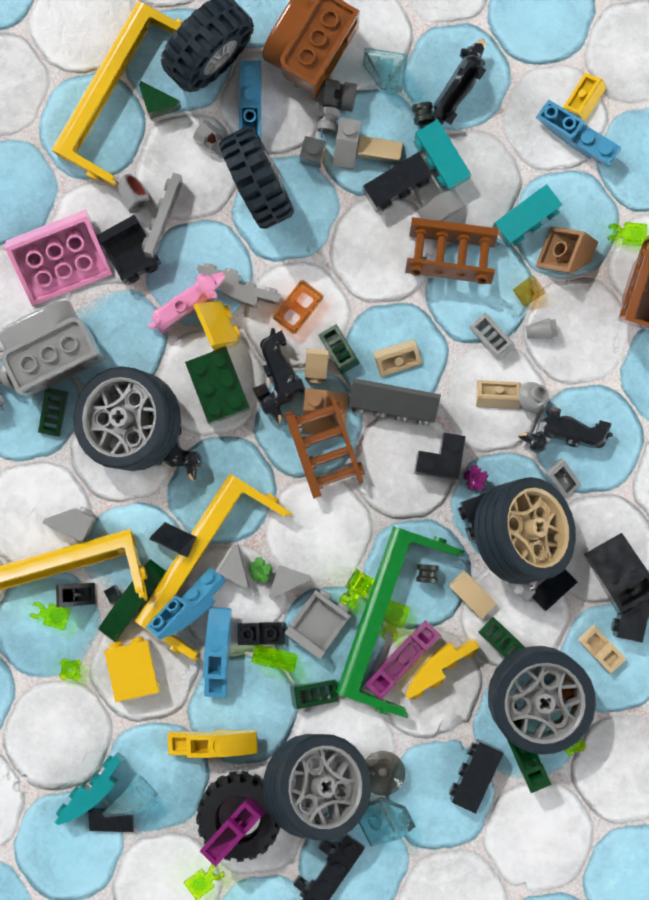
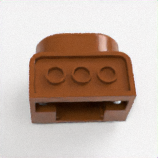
(311, 41)
(636, 293)

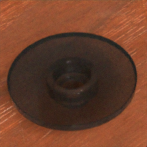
(395, 775)

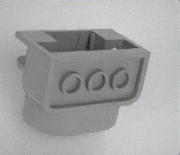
(47, 348)

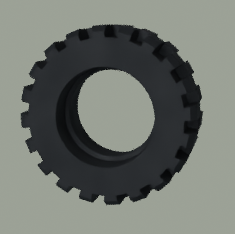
(231, 786)

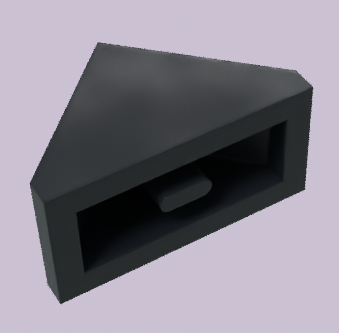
(75, 594)

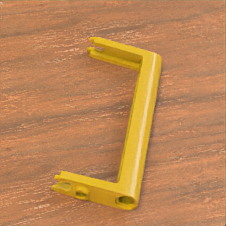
(104, 83)
(76, 557)
(182, 566)

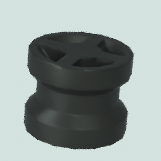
(423, 113)
(427, 573)

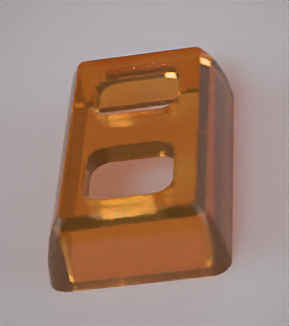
(291, 303)

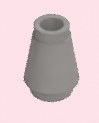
(542, 330)

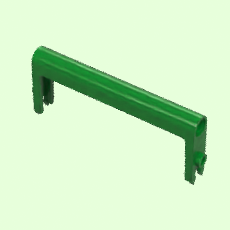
(374, 613)

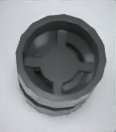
(347, 97)

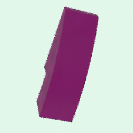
(232, 831)

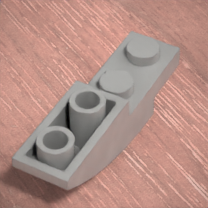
(244, 294)

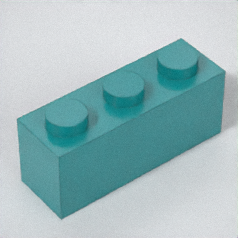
(441, 156)
(528, 216)

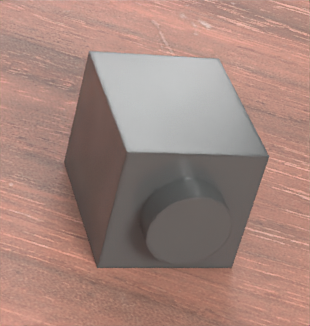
(312, 152)

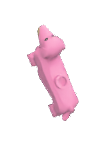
(183, 303)

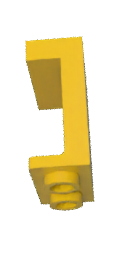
(131, 669)

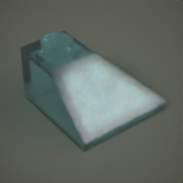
(386, 69)
(133, 799)
(385, 821)

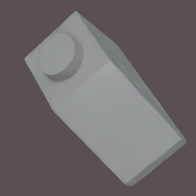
(346, 143)
(73, 523)

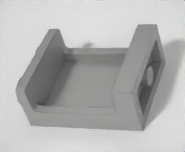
(318, 623)

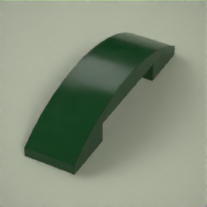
(130, 603)
(530, 766)

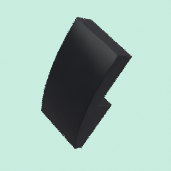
(261, 633)

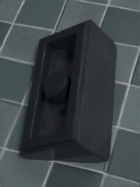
(173, 539)
(553, 589)
(98, 822)

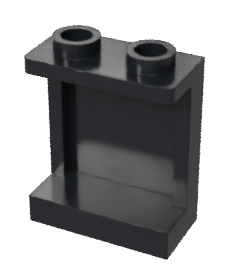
(124, 248)

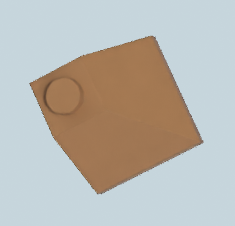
(566, 250)
(320, 399)

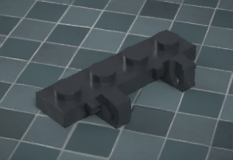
(340, 861)

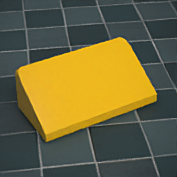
(585, 96)

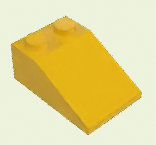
(217, 325)

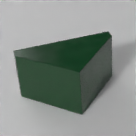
(158, 102)

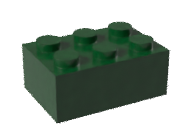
(217, 385)

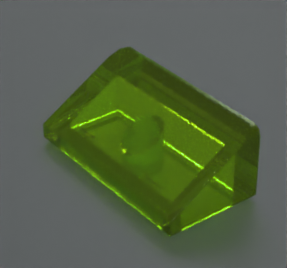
(274, 658)

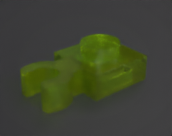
(632, 233)
(357, 586)
(54, 616)
(395, 616)
(201, 882)

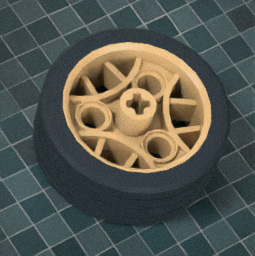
(525, 531)

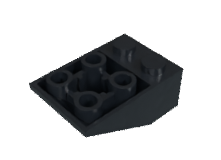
(619, 572)

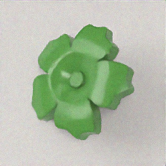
(260, 570)

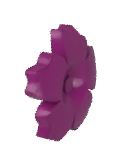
(475, 479)

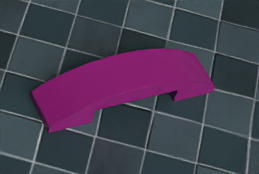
(402, 659)

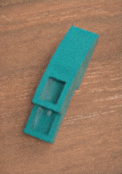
(86, 797)

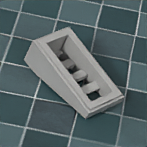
(506, 349)

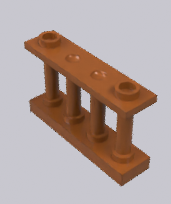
(451, 232)
(311, 462)

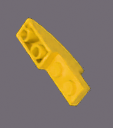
(431, 673)
(213, 744)

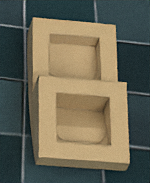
(472, 594)
(601, 649)

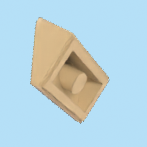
(379, 149)
(397, 357)
(497, 394)

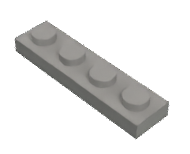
(164, 207)

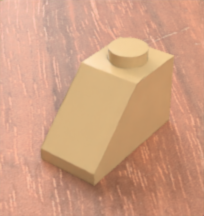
(316, 365)

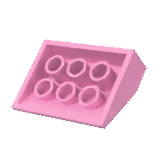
(58, 257)

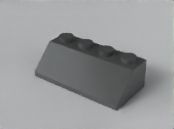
(394, 401)

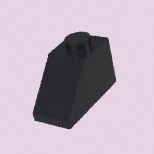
(632, 622)

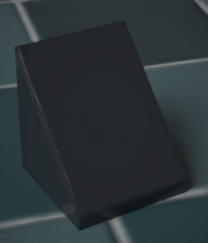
(261, 392)
(112, 593)

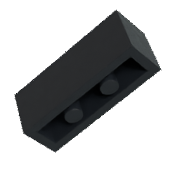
(397, 182)
(475, 775)

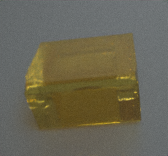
(529, 291)

